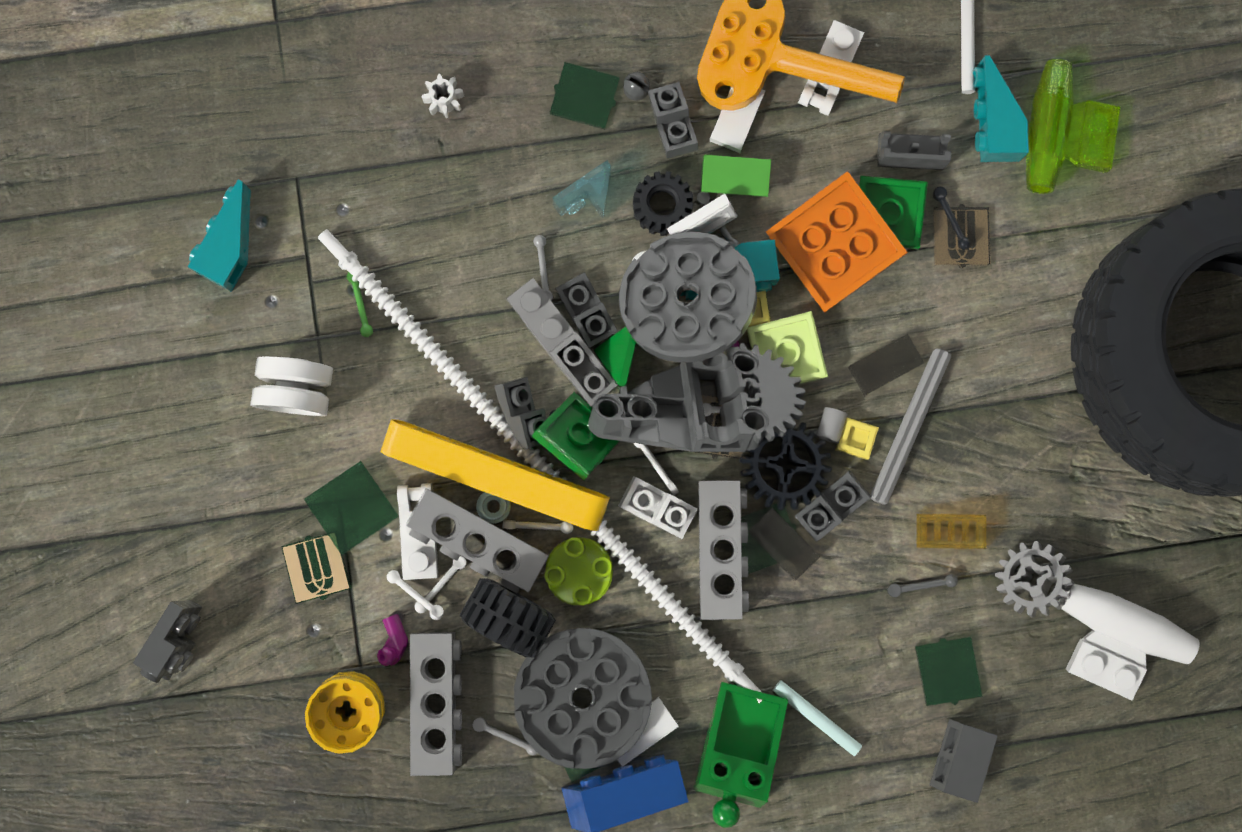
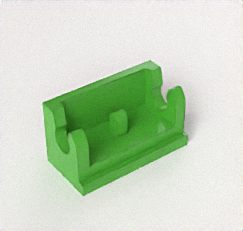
(735, 175)

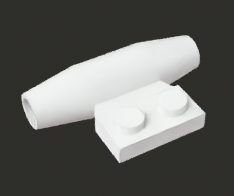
(1120, 639)

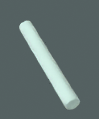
(817, 718)

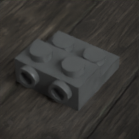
(167, 647)

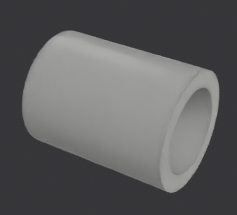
(831, 425)

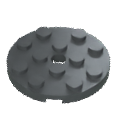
(706, 324)
(618, 706)

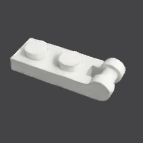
(840, 44)
(418, 558)

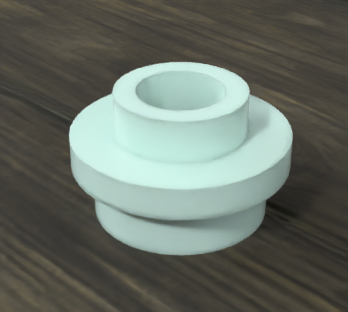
(483, 512)

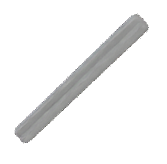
(910, 426)

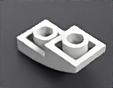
(657, 507)

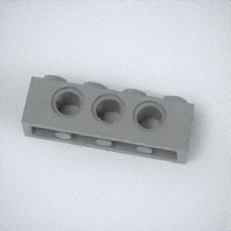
(710, 496)
(527, 559)
(424, 757)

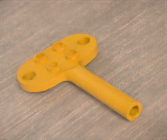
(748, 48)

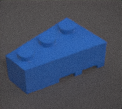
(624, 795)

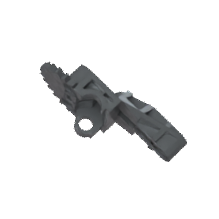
(748, 386)

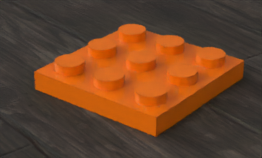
(836, 242)

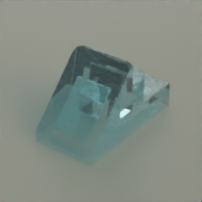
(591, 186)

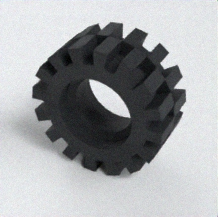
(656, 184)

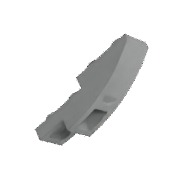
(561, 341)

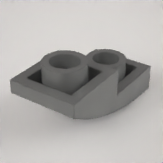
(673, 120)
(586, 309)
(519, 410)
(833, 506)

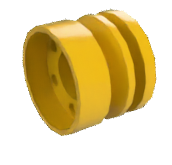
(328, 722)

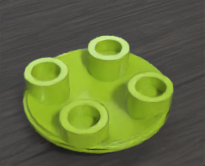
(579, 571)

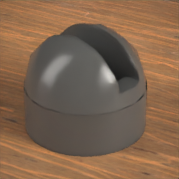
(634, 91)

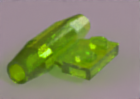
(1063, 130)

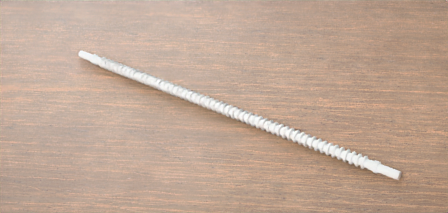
(349, 262)

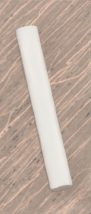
(967, 46)

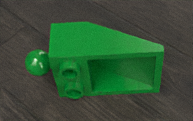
(744, 742)

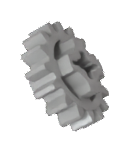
(1048, 576)

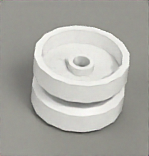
(292, 382)

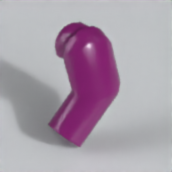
(396, 642)

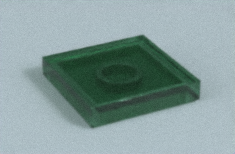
(351, 508)

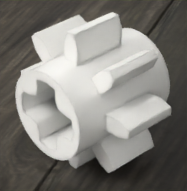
(442, 87)

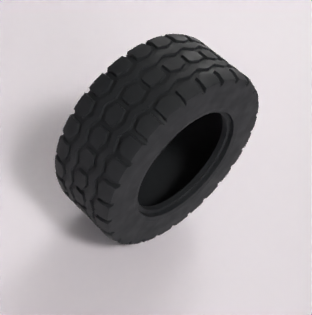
(1125, 355)

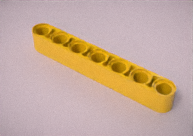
(495, 475)

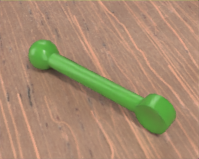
(366, 329)

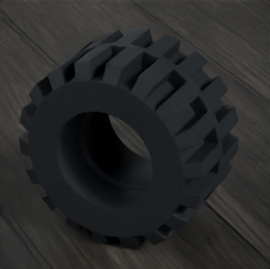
(507, 618)

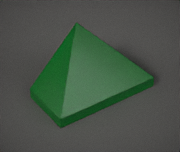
(617, 356)

